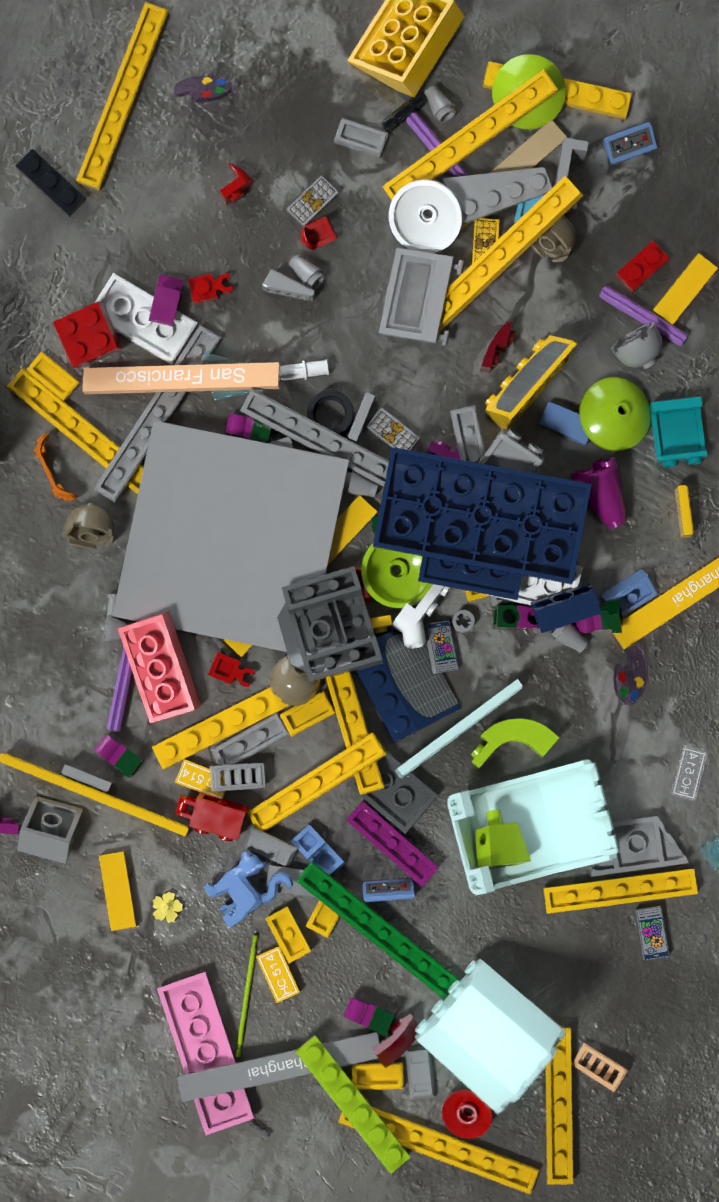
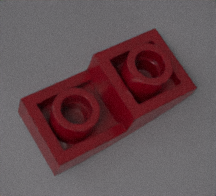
(499, 342)
(396, 1045)

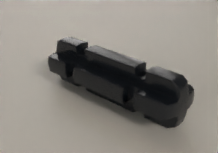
(402, 113)

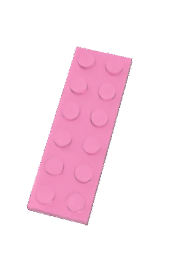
(203, 1046)

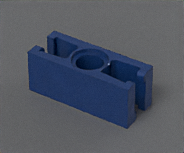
(565, 608)

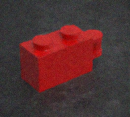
(213, 815)

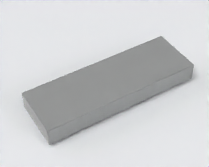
(251, 741)

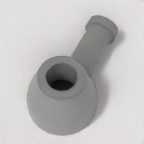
(112, 623)

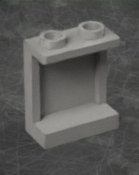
(571, 152)
(513, 453)

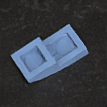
(563, 422)
(317, 850)

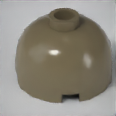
(557, 240)
(89, 526)
(291, 683)

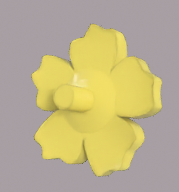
(167, 907)

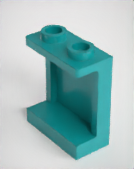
(678, 432)

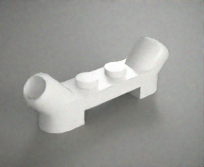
(411, 619)

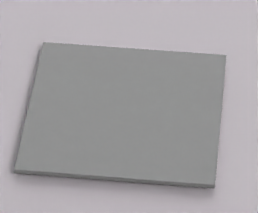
(225, 530)

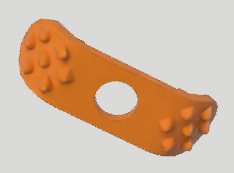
(41, 452)

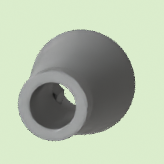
(440, 105)
(307, 272)
(359, 485)
(570, 637)

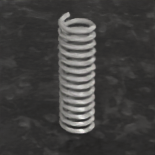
(222, 644)
(262, 1132)

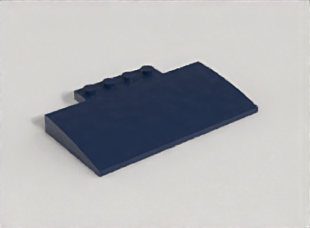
(480, 522)

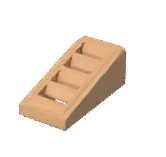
(623, 1072)

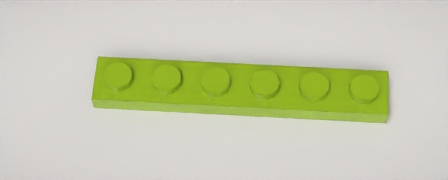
(352, 1104)

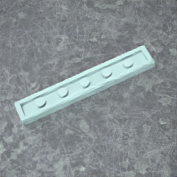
(459, 729)

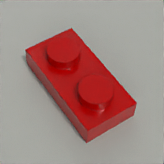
(642, 266)

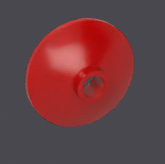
(462, 1123)

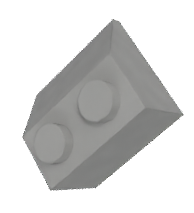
(49, 829)

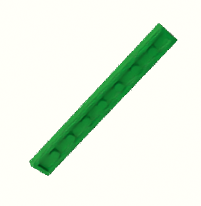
(377, 929)

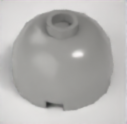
(639, 347)

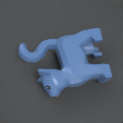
(242, 891)

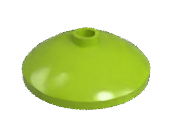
(516, 73)
(601, 417)
(391, 588)

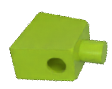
(500, 843)

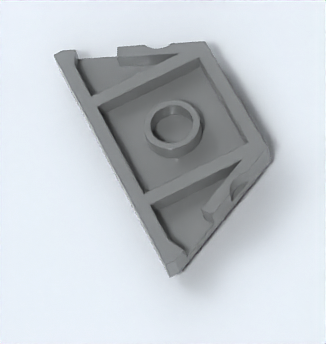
(642, 846)

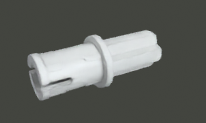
(304, 370)

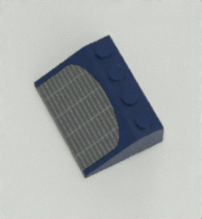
(406, 688)

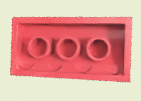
(159, 667)

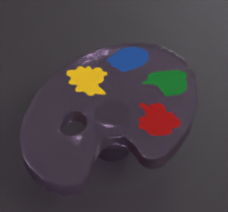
(205, 87)
(630, 682)

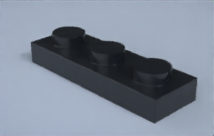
(50, 182)

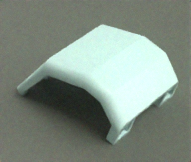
(558, 817)

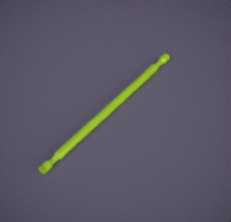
(246, 996)

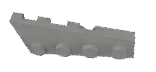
(494, 192)

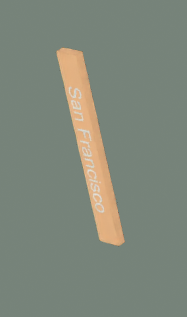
(181, 378)

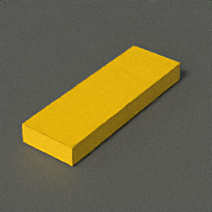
(685, 289)
(117, 891)

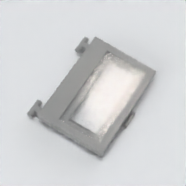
(417, 295)

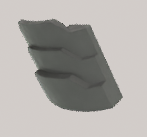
(328, 626)

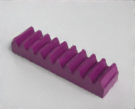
(392, 844)

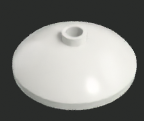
(416, 229)

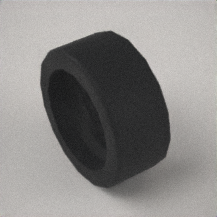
(335, 396)

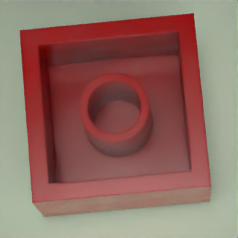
(87, 335)

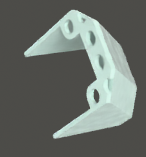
(490, 1036)

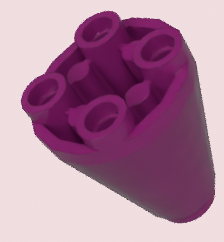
(606, 491)

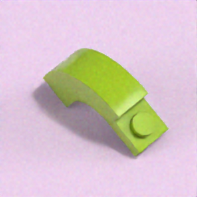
(525, 731)

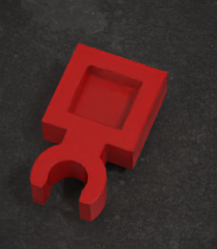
(204, 287)
(226, 669)

